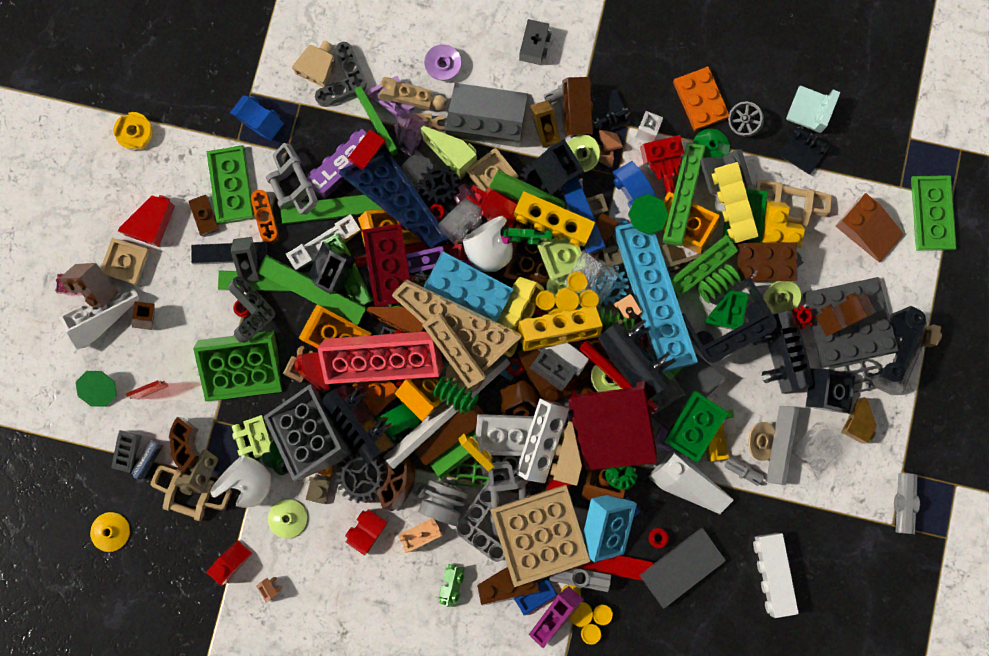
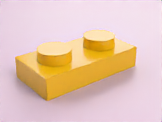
(471, 446)

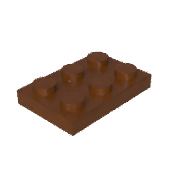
(767, 261)

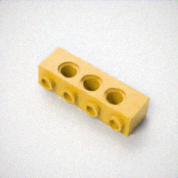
(529, 202)
(552, 335)

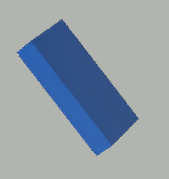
(533, 601)

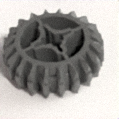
(357, 484)

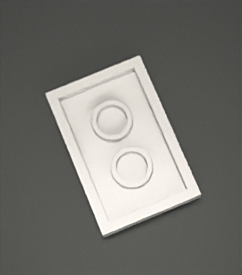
(502, 433)

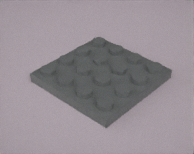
(859, 340)

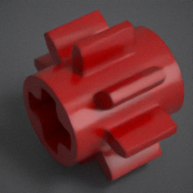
(805, 313)

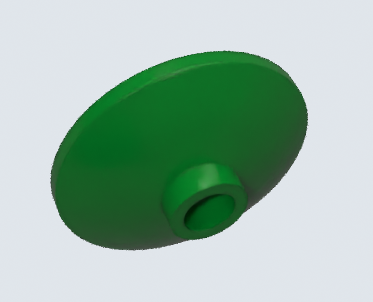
(718, 138)

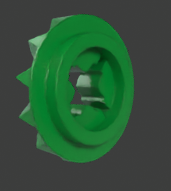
(624, 482)

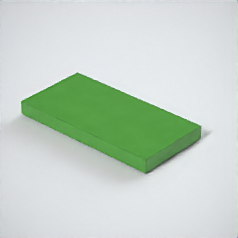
(230, 184)
(933, 213)

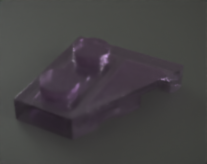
(408, 130)

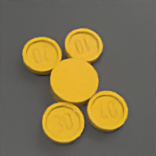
(567, 297)
(583, 615)

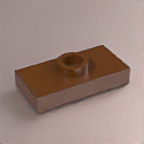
(203, 215)

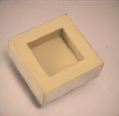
(933, 336)

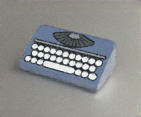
(146, 459)

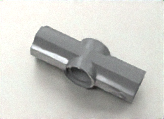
(906, 503)
(593, 580)

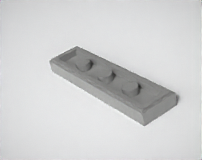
(782, 445)

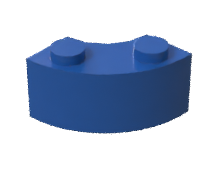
(256, 117)
(632, 182)

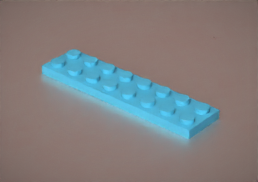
(655, 296)

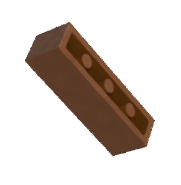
(448, 434)

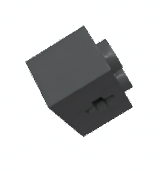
(534, 32)

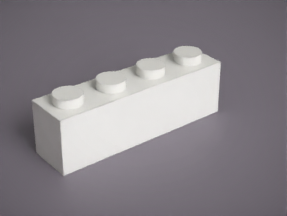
(776, 575)

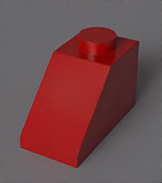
(310, 369)
(229, 563)

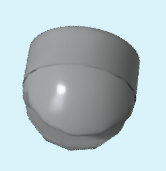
(422, 494)

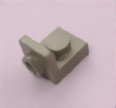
(318, 489)

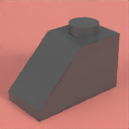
(245, 258)

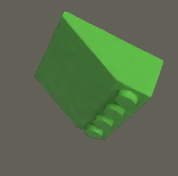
(238, 368)

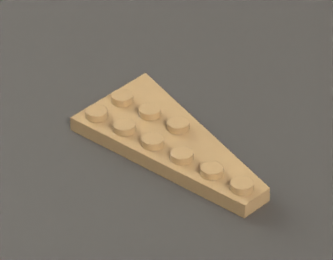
(479, 335)

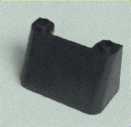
(912, 329)

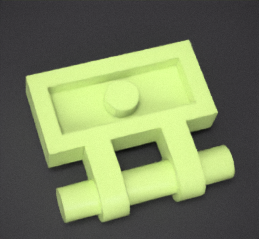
(257, 434)

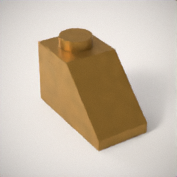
(545, 123)
(860, 422)

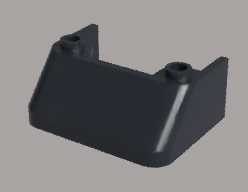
(760, 325)

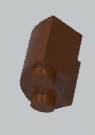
(846, 313)
(183, 444)
(398, 485)

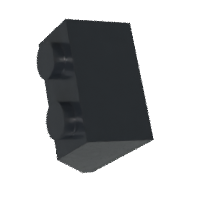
(831, 391)

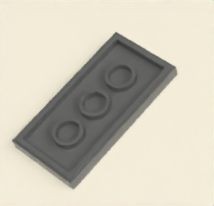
(692, 378)
(682, 568)

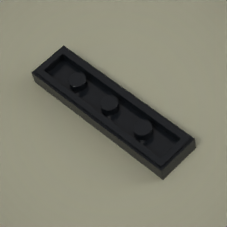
(221, 253)

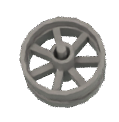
(746, 119)

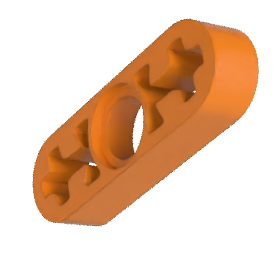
(263, 230)

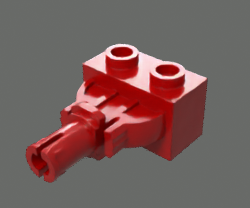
(664, 159)

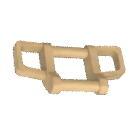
(809, 194)
(171, 491)

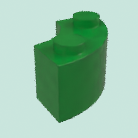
(402, 420)

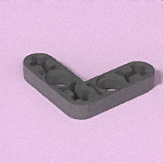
(348, 83)
(256, 314)

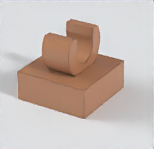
(267, 590)

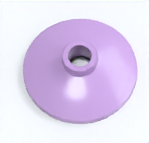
(442, 54)

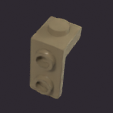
(675, 266)
(200, 475)

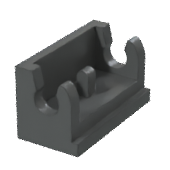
(552, 369)

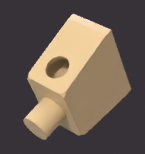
(316, 64)

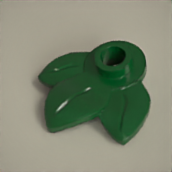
(273, 459)

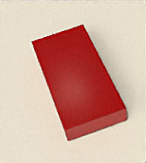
(366, 150)

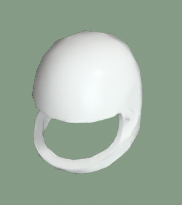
(486, 247)
(249, 478)

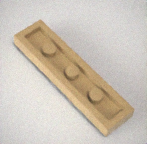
(453, 350)

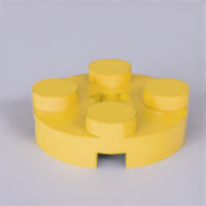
(140, 139)

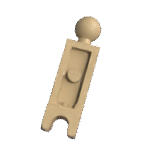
(410, 95)

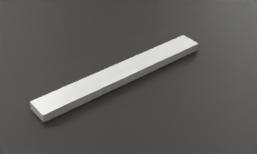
(437, 419)

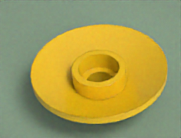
(118, 528)

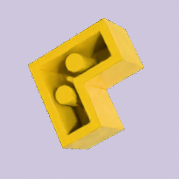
(776, 225)

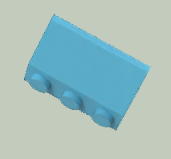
(607, 527)

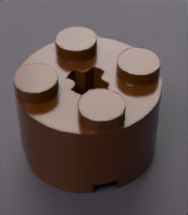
(519, 399)

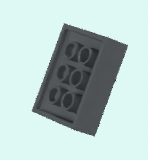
(486, 114)
(306, 434)

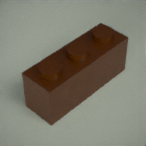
(577, 106)

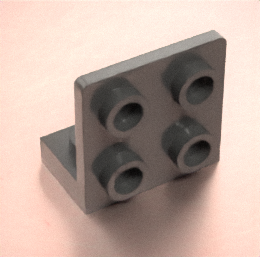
(709, 164)

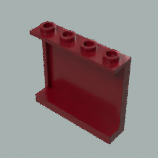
(614, 428)

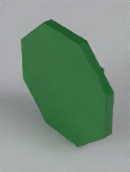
(648, 214)
(96, 388)

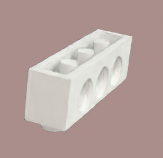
(542, 441)

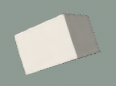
(649, 127)

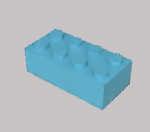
(468, 287)

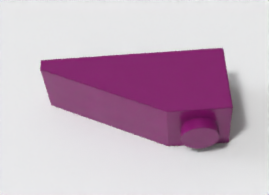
(556, 616)

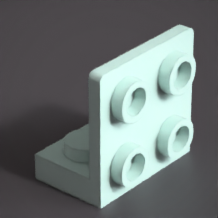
(812, 108)

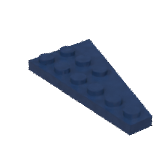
(393, 192)

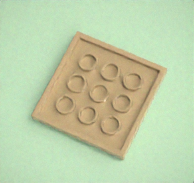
(540, 535)

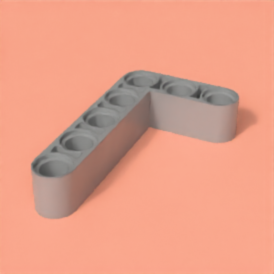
(474, 522)

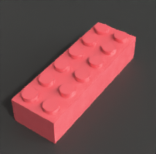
(380, 358)

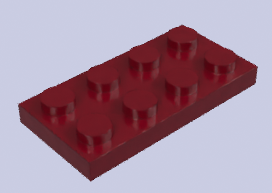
(386, 261)

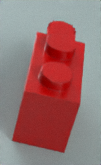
(494, 205)

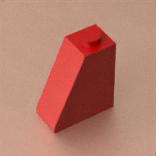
(149, 220)

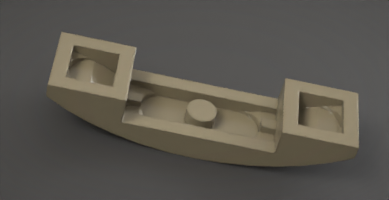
(611, 253)

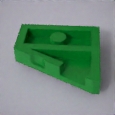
(534, 238)
(729, 311)

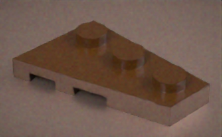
(501, 588)

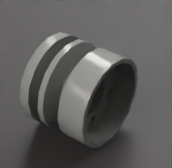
(443, 502)

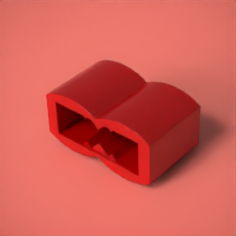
(366, 531)

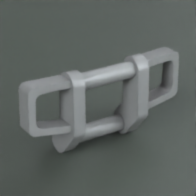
(283, 172)
(495, 486)

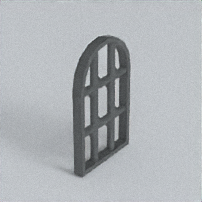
(862, 369)

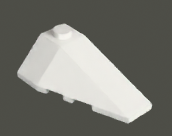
(89, 323)
(686, 481)

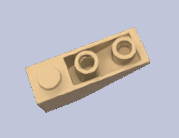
(569, 462)

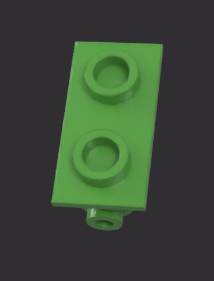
(450, 594)

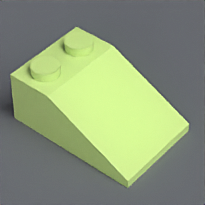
(450, 150)

